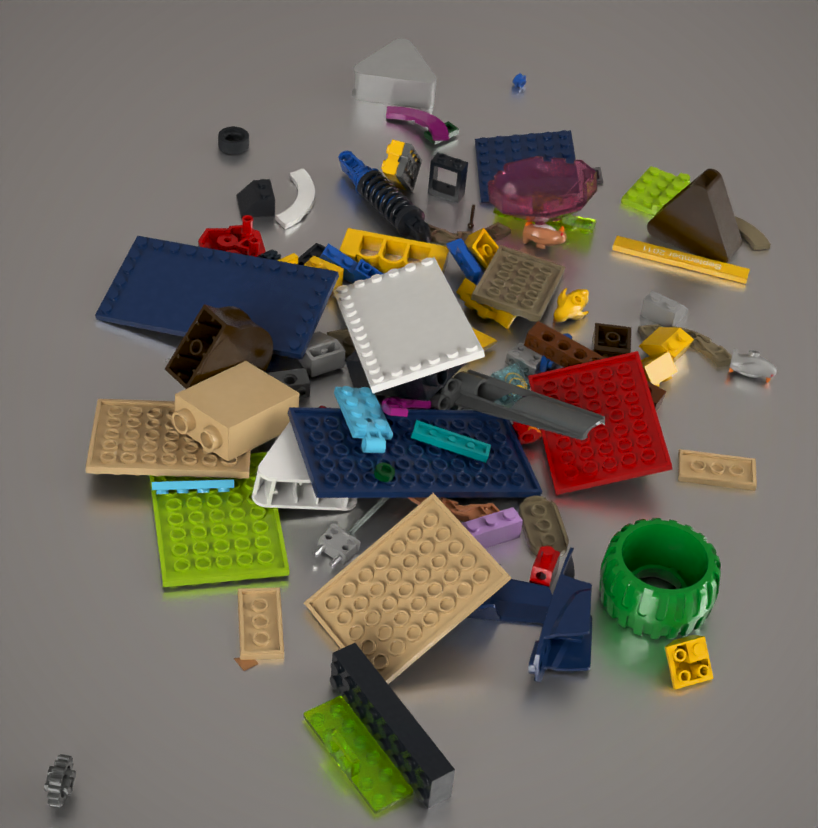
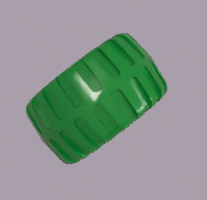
(662, 552)

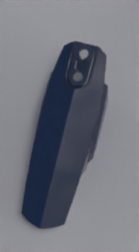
(517, 603)
(567, 627)

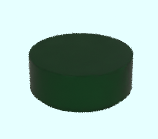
(384, 472)

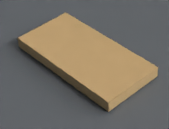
(717, 469)
(260, 623)

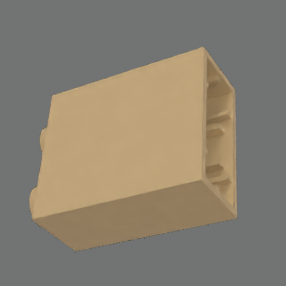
(234, 410)

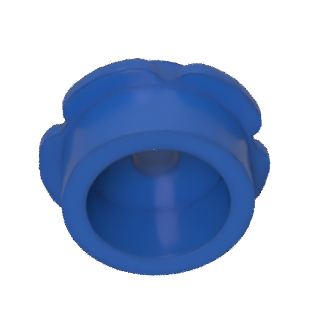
(519, 80)

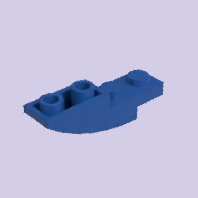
(352, 270)

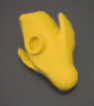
(571, 305)

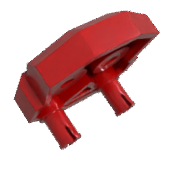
(235, 239)

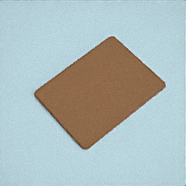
(246, 664)

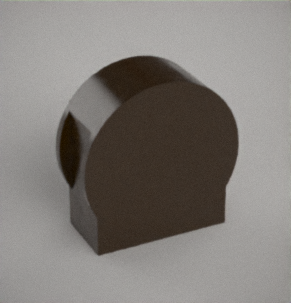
(218, 342)

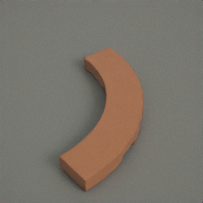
(464, 513)

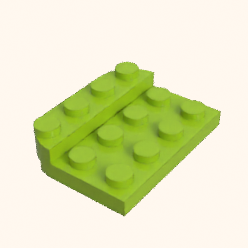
(654, 190)

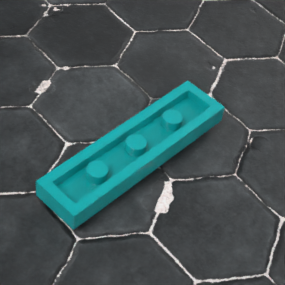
(451, 441)

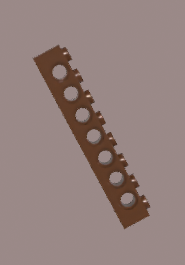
(569, 352)

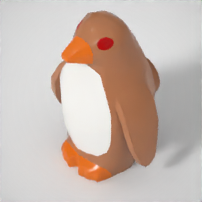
(543, 235)

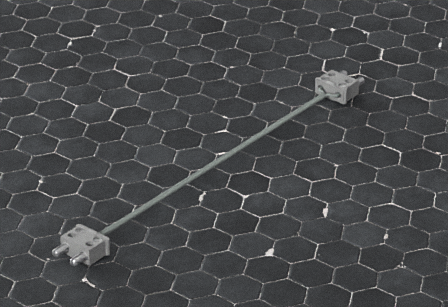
(341, 544)

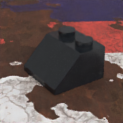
(257, 199)

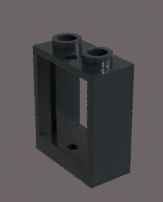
(442, 189)

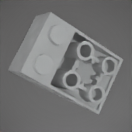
(323, 355)

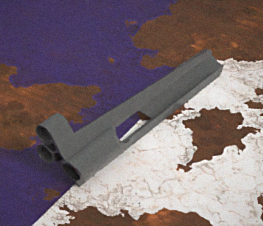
(480, 392)

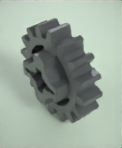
(60, 780)

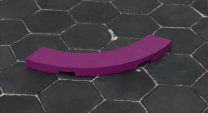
(435, 125)
(398, 407)

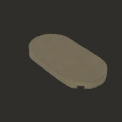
(543, 524)

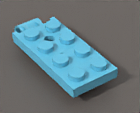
(364, 417)

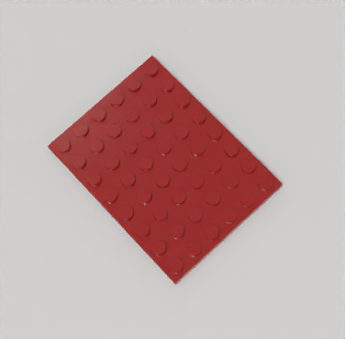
(622, 448)

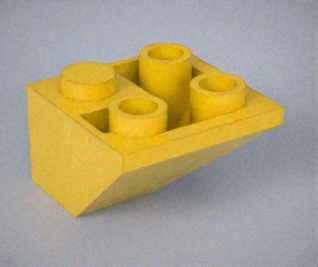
(688, 661)

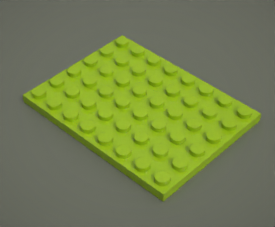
(217, 533)

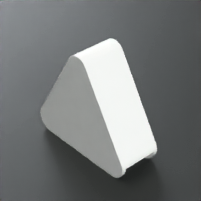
(284, 480)

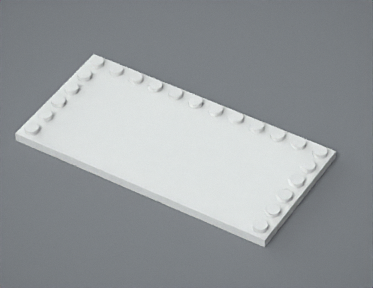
(406, 324)

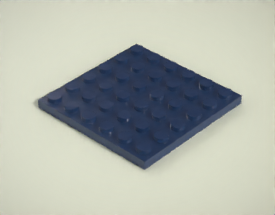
(497, 151)

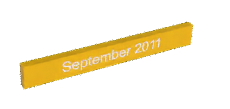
(681, 259)

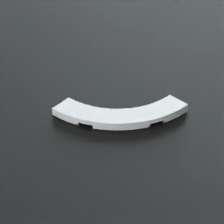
(303, 202)

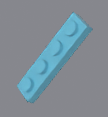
(201, 485)

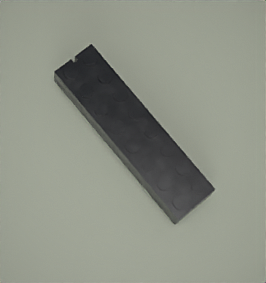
(392, 725)

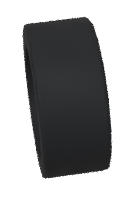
(233, 133)

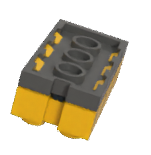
(402, 165)

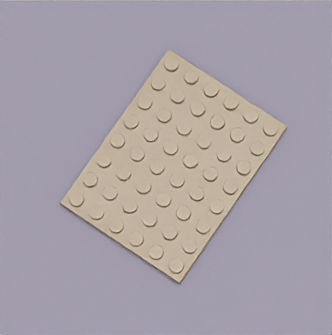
(142, 440)
(408, 589)

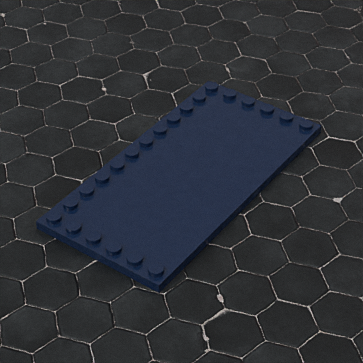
(169, 282)
(343, 471)

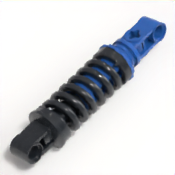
(386, 198)

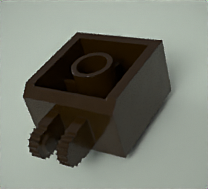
(611, 340)

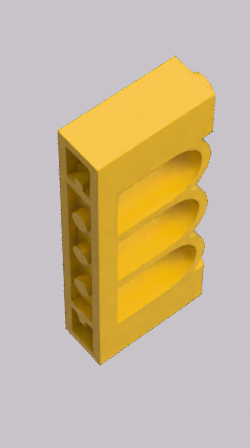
(357, 240)

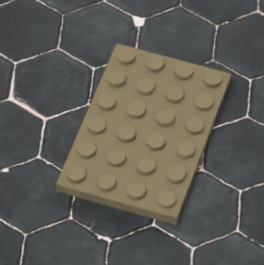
(518, 283)

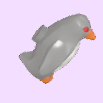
(752, 365)

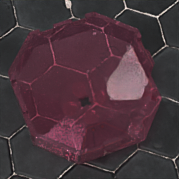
(542, 189)

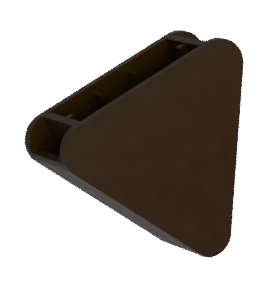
(699, 219)

